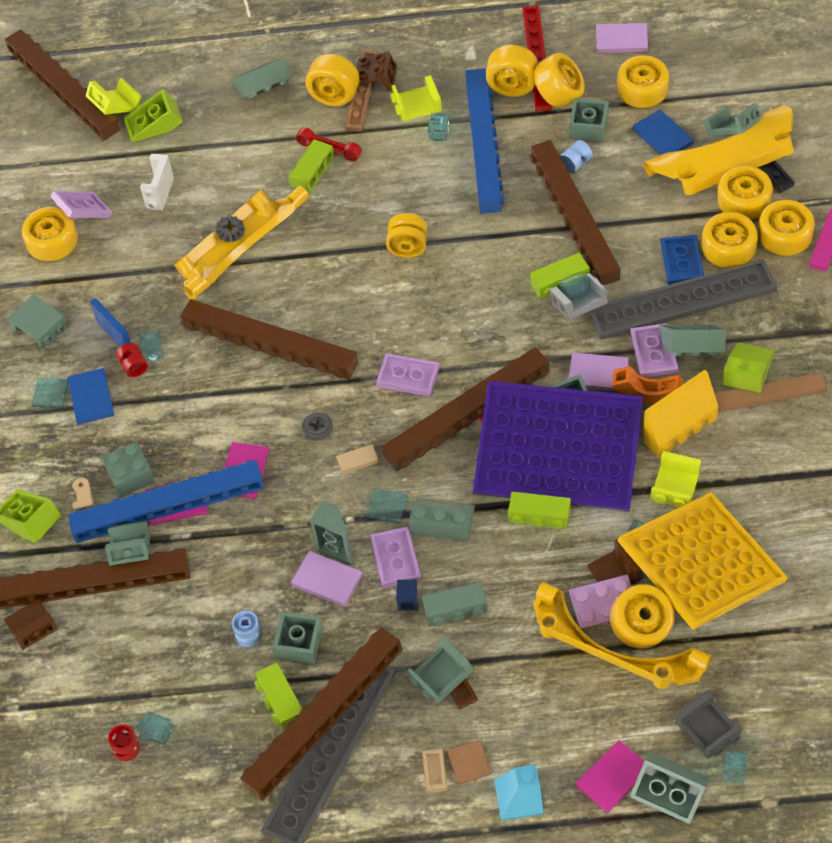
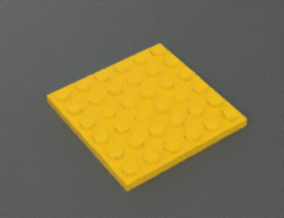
(702, 560)

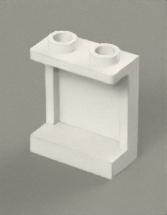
(157, 192)

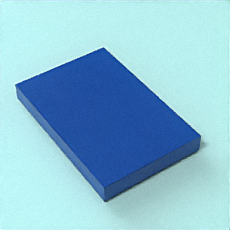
(662, 133)
(681, 258)
(109, 323)
(90, 396)

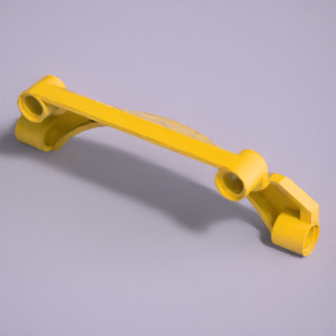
(706, 164)
(214, 255)
(678, 668)

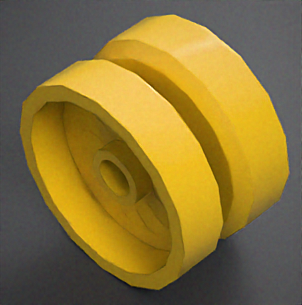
(406, 235)

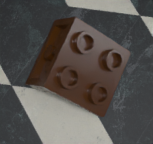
(377, 68)
(615, 565)
(30, 624)

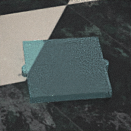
(50, 393)
(387, 506)

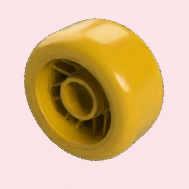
(511, 70)
(332, 80)
(559, 80)
(643, 81)
(745, 191)
(786, 227)
(49, 234)
(729, 240)
(631, 627)

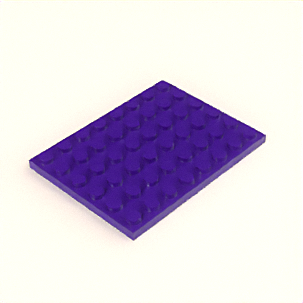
(558, 444)

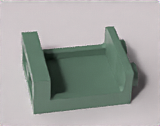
(724, 123)
(38, 321)
(128, 543)
(441, 671)

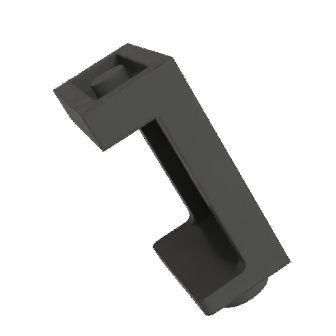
(707, 725)

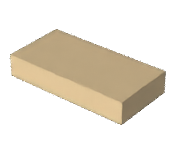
(357, 459)
(434, 770)

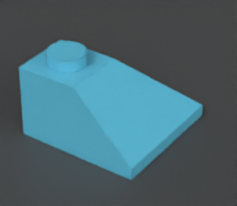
(519, 793)

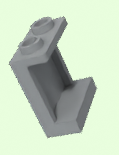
(582, 304)

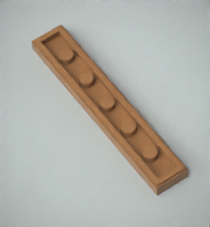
(359, 103)
(771, 392)

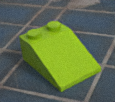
(153, 117)
(748, 367)
(28, 515)

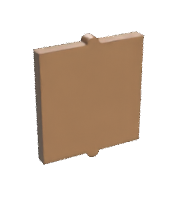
(469, 762)

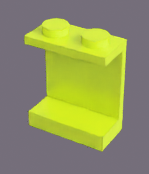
(114, 101)
(417, 101)
(676, 479)

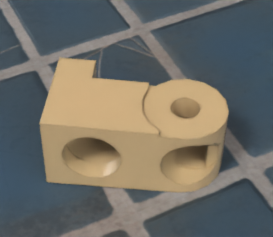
(83, 493)

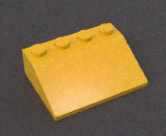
(680, 414)

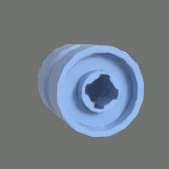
(576, 156)
(246, 628)

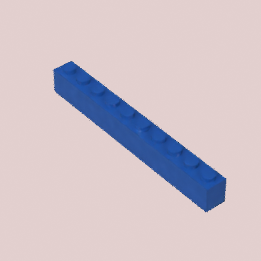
(483, 142)
(167, 500)

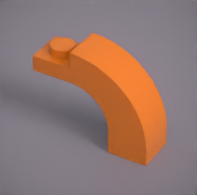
(628, 382)

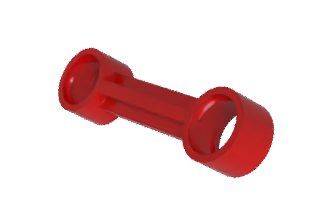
(350, 151)

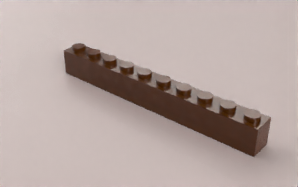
(61, 83)
(575, 213)
(269, 339)
(460, 412)
(93, 579)
(321, 714)

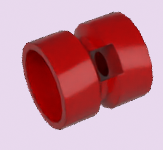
(132, 360)
(123, 742)

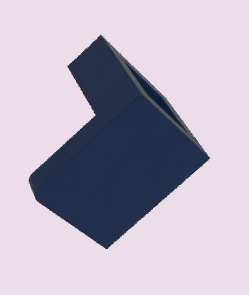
(407, 595)

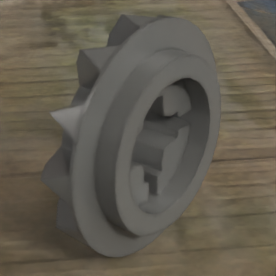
(236, 232)
(312, 420)

